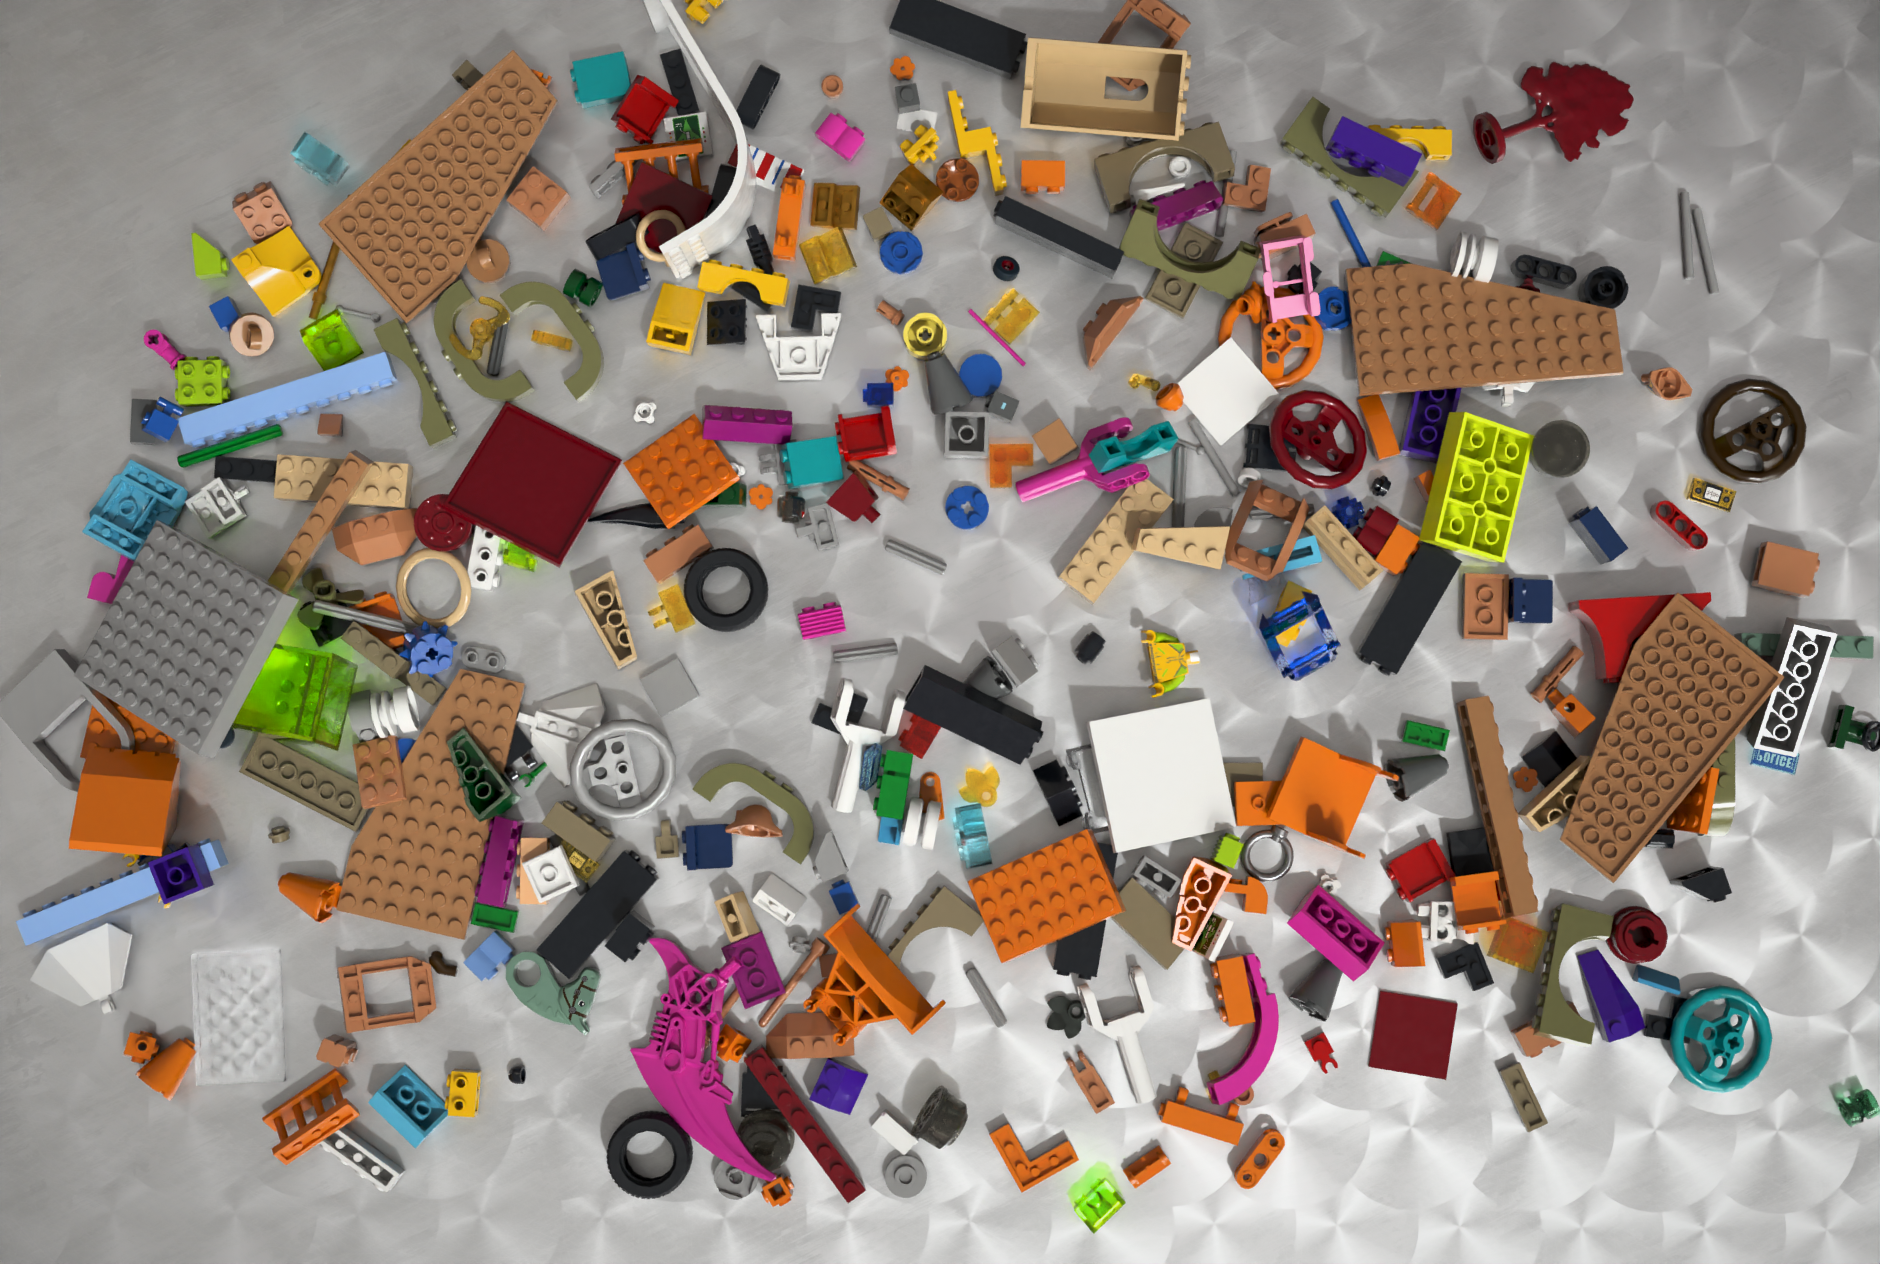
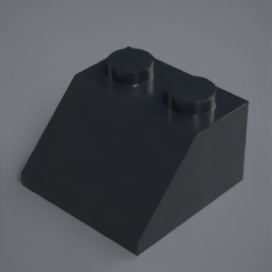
(1705, 884)

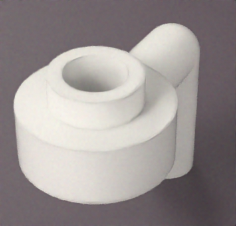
(1247, 475)

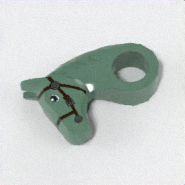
(549, 999)

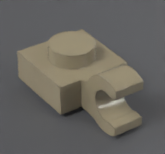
(667, 844)

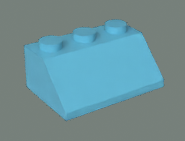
(409, 1106)

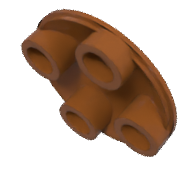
(957, 179)

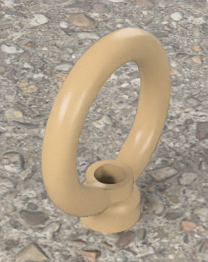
(640, 232)

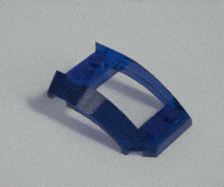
(1289, 617)

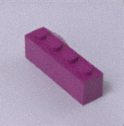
(1186, 204)
(746, 424)
(500, 861)

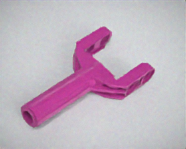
(1084, 468)

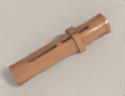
(900, 491)
(1559, 671)

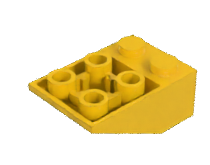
(676, 319)

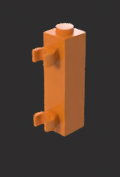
(789, 218)
(1201, 1121)

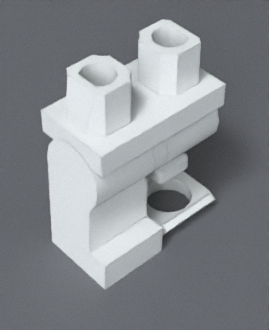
(1440, 924)

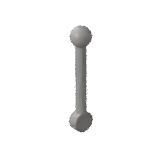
(374, 317)
(1200, 450)

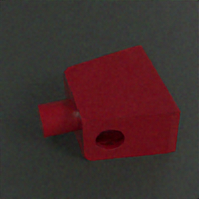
(855, 499)

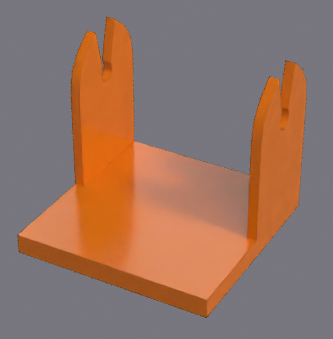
(1324, 794)

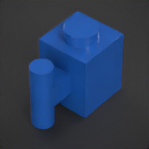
(160, 423)

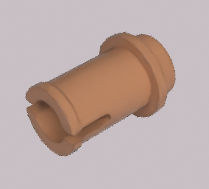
(890, 313)

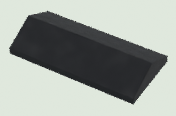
(1549, 758)

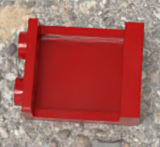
(643, 109)
(866, 436)
(1419, 870)

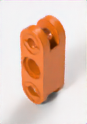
(1255, 1170)

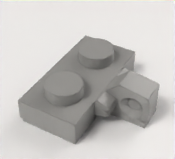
(820, 527)

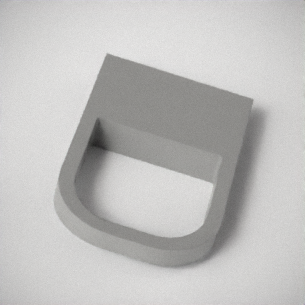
(48, 699)

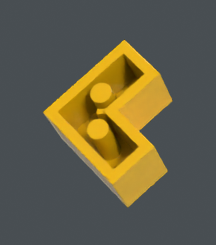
(1290, 594)

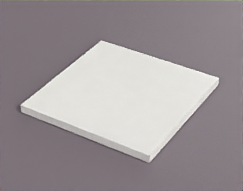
(1161, 775)

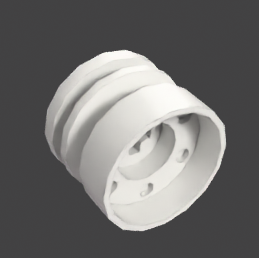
(1478, 258)
(390, 712)

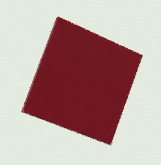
(660, 191)
(1413, 1035)

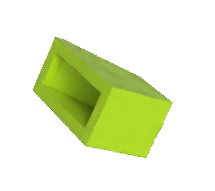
(208, 260)

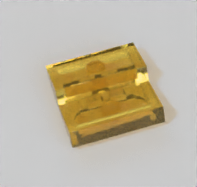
(827, 255)

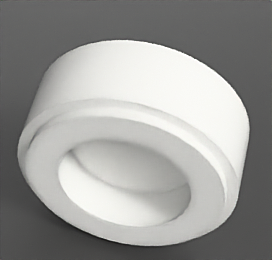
(1179, 167)

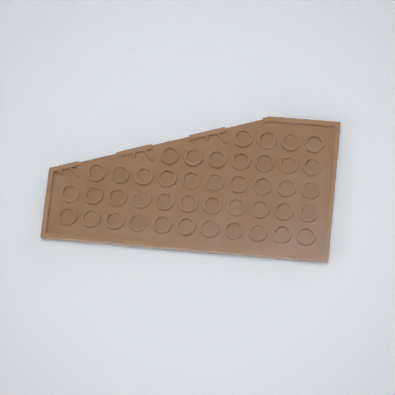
(434, 198)
(1447, 332)
(1669, 721)
(425, 853)

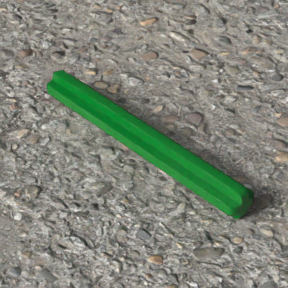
(230, 445)

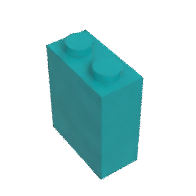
(601, 79)
(811, 462)

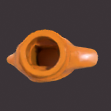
(1251, 302)

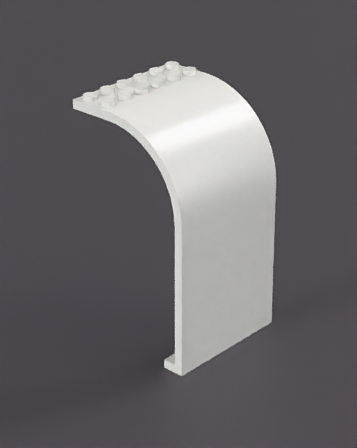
(730, 217)

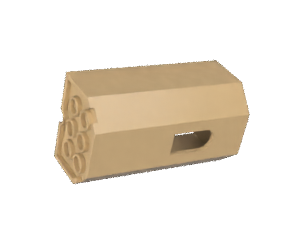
(1068, 88)

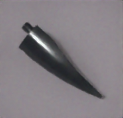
(638, 515)

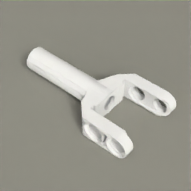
(858, 740)
(1125, 1031)

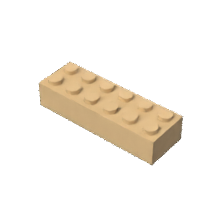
(308, 477)
(1113, 538)

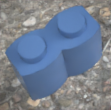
(489, 956)

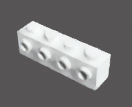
(485, 560)
(363, 1158)

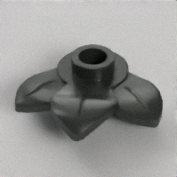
(1063, 1017)

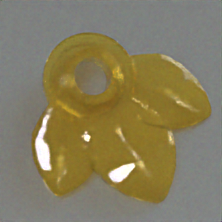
(978, 784)

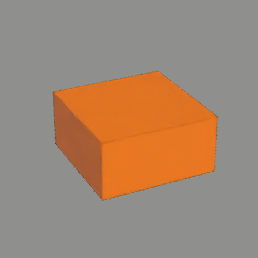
(1424, 483)

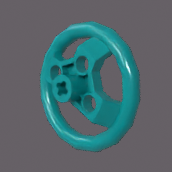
(1723, 1041)

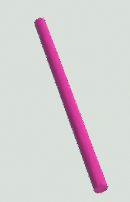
(996, 337)

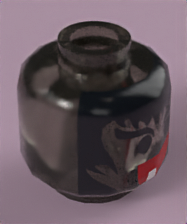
(791, 507)

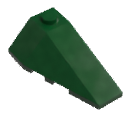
(483, 784)

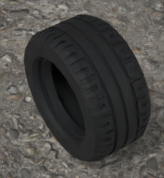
(699, 572)
(623, 1173)

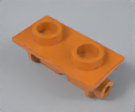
(1146, 1167)

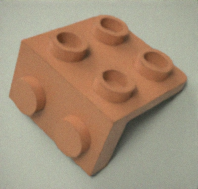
(261, 212)

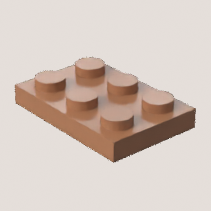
(1485, 606)
(379, 772)

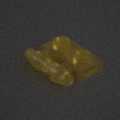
(1016, 321)

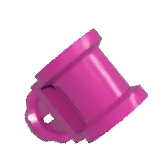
(163, 348)

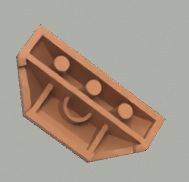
(1107, 326)
(376, 536)
(806, 1037)

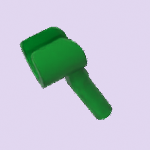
(533, 774)

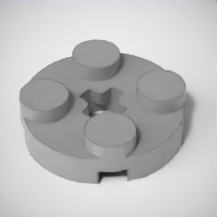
(729, 1188)

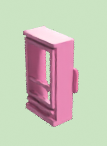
(1295, 304)

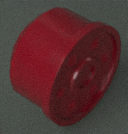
(440, 528)
(1637, 935)

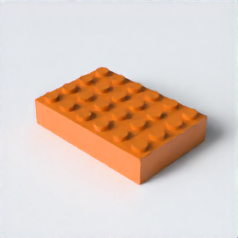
(1046, 895)

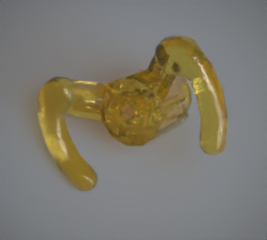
(484, 336)

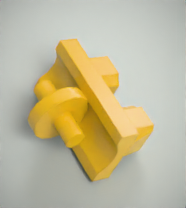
(696, 11)
(923, 147)

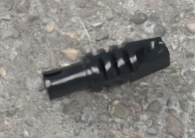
(759, 250)

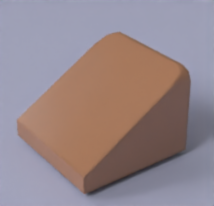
(330, 425)
(826, 964)

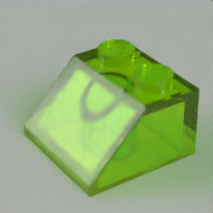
(331, 341)
(1098, 1204)

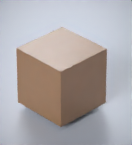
(1055, 441)

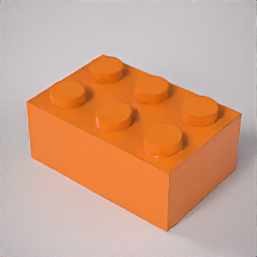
(1232, 990)

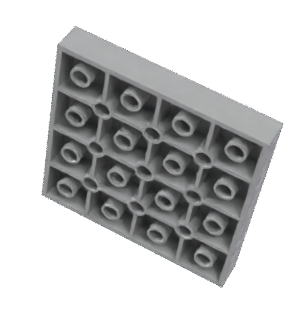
(185, 639)

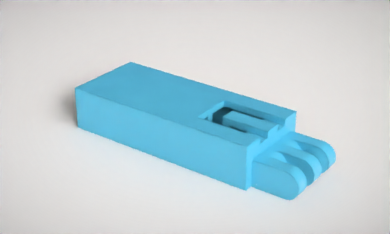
(1304, 554)

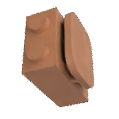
(1282, 228)
(1785, 569)

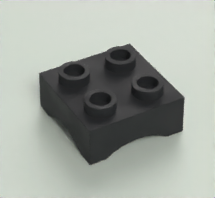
(1469, 852)

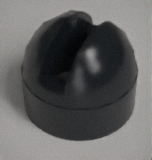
(517, 1075)

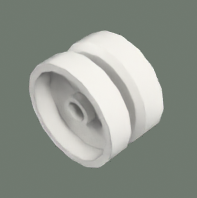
(922, 823)

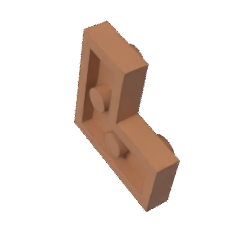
(1252, 194)

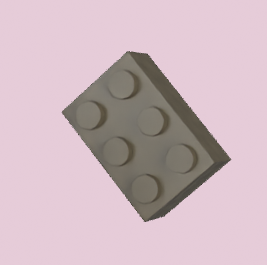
(579, 830)

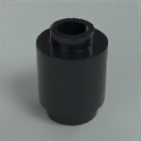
(1089, 648)

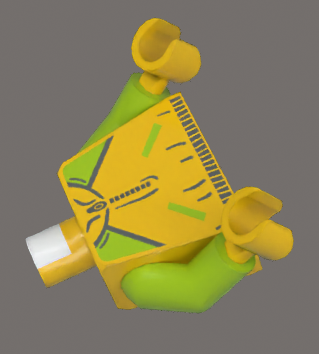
(1167, 661)

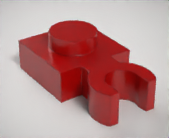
(1320, 1049)

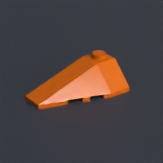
(1199, 894)

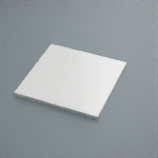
(1226, 391)

